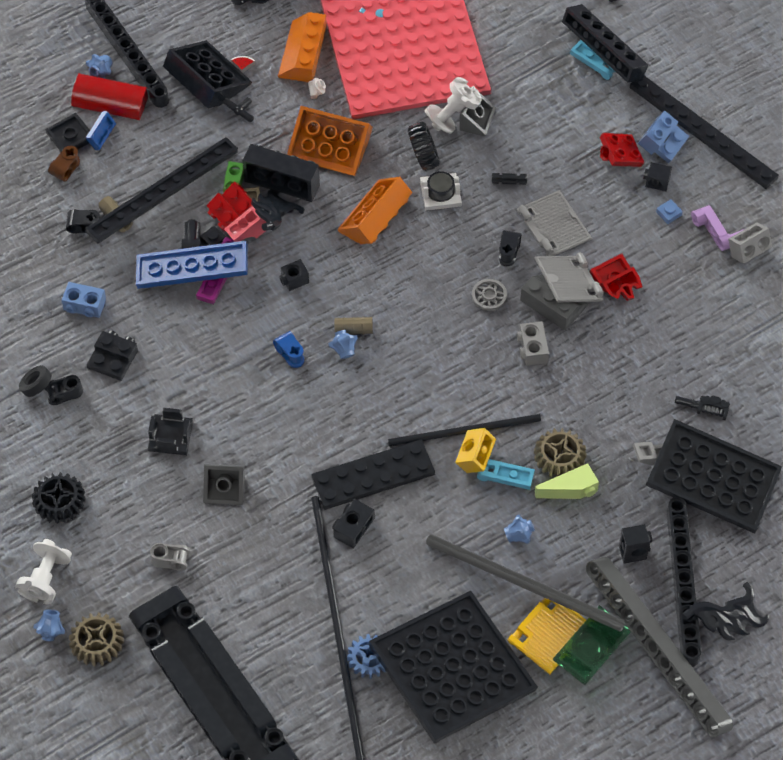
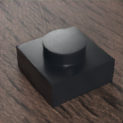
(212, 236)

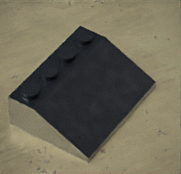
(205, 73)

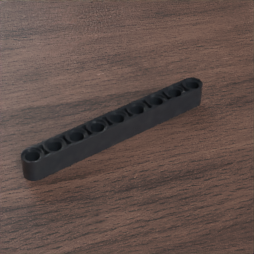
(128, 51)
(683, 571)

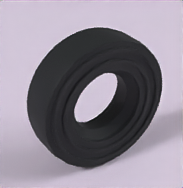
(35, 381)

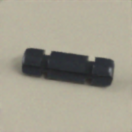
(509, 178)

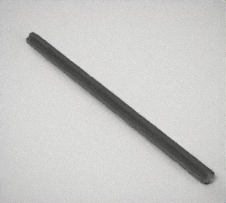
(526, 582)

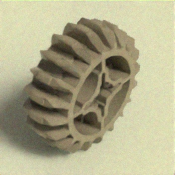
(553, 444)
(103, 627)

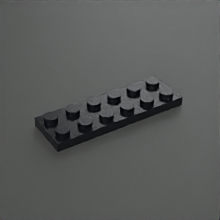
(373, 474)

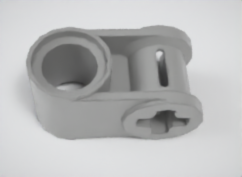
(171, 556)

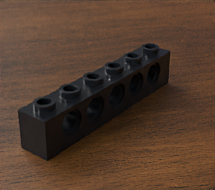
(605, 43)

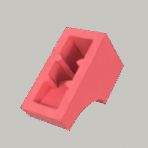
(246, 226)

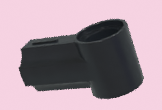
(191, 234)

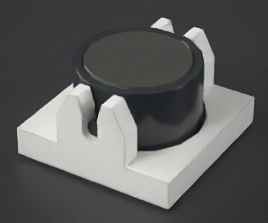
(439, 190)

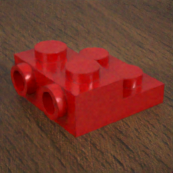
(229, 205)

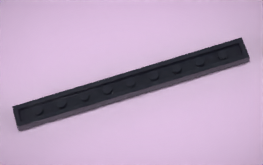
(705, 132)
(161, 190)

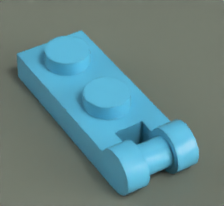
(590, 58)
(507, 474)

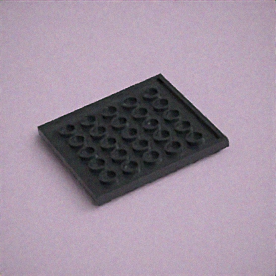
(452, 666)

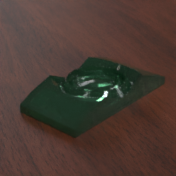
(590, 649)

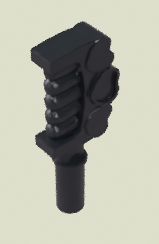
(707, 404)

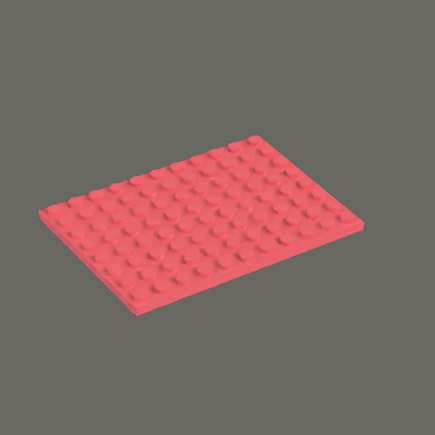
(404, 55)

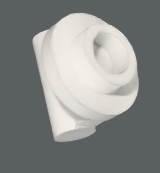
(316, 87)

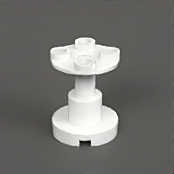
(461, 97)
(37, 585)

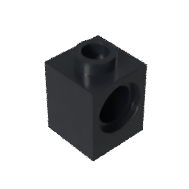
(657, 176)
(301, 275)

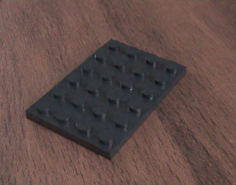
(714, 476)

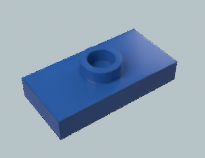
(101, 130)

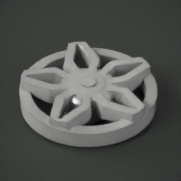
(489, 294)

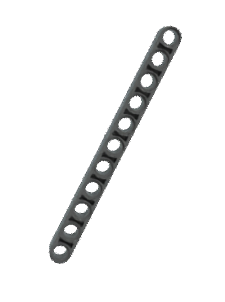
(659, 647)

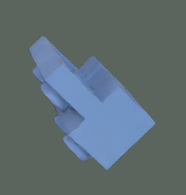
(663, 128)

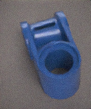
(289, 349)

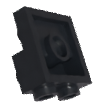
(112, 355)

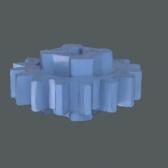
(362, 651)

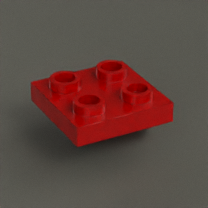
(620, 150)

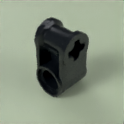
(80, 219)
(509, 247)
(63, 389)

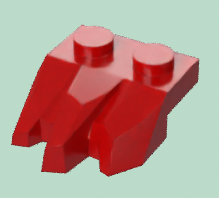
(617, 277)

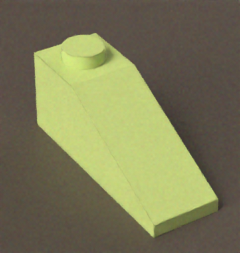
(570, 485)

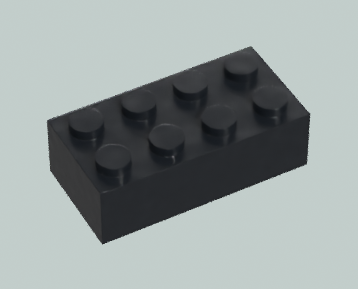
(281, 172)

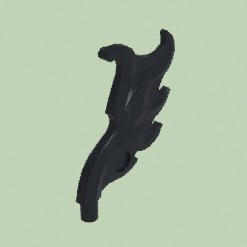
(271, 209)
(730, 618)

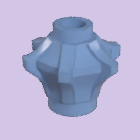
(99, 65)
(343, 344)
(519, 530)
(49, 625)

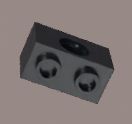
(352, 533)
(635, 543)

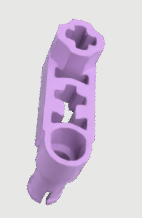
(707, 217)

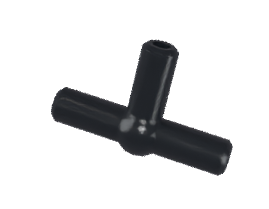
(240, 109)

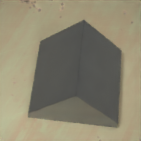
(477, 120)
(224, 484)

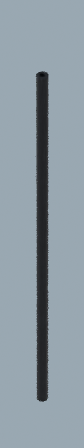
(337, 629)

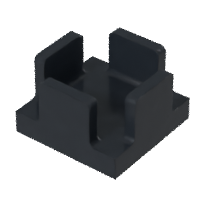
(170, 432)

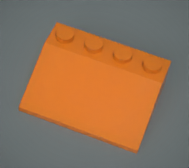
(329, 140)

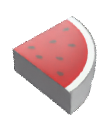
(243, 63)

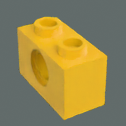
(475, 450)

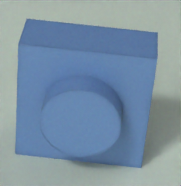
(669, 211)

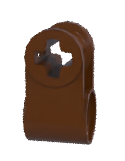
(65, 163)

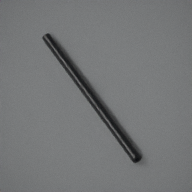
(463, 430)

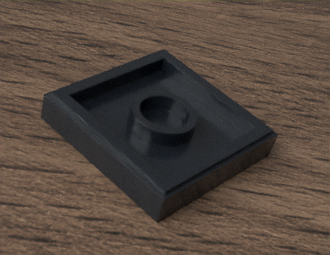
(69, 132)

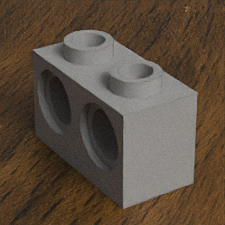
(750, 243)
(536, 343)

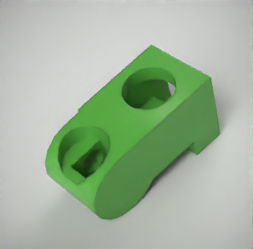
(233, 174)

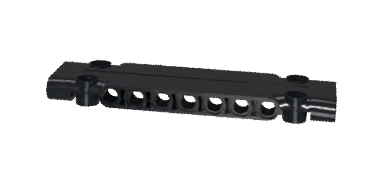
(208, 680)

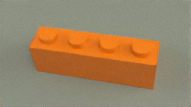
(303, 47)
(375, 210)

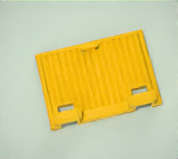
(546, 633)

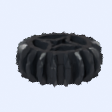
(423, 146)
(50, 491)

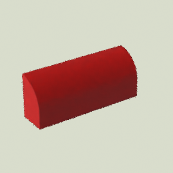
(109, 96)

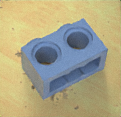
(84, 296)

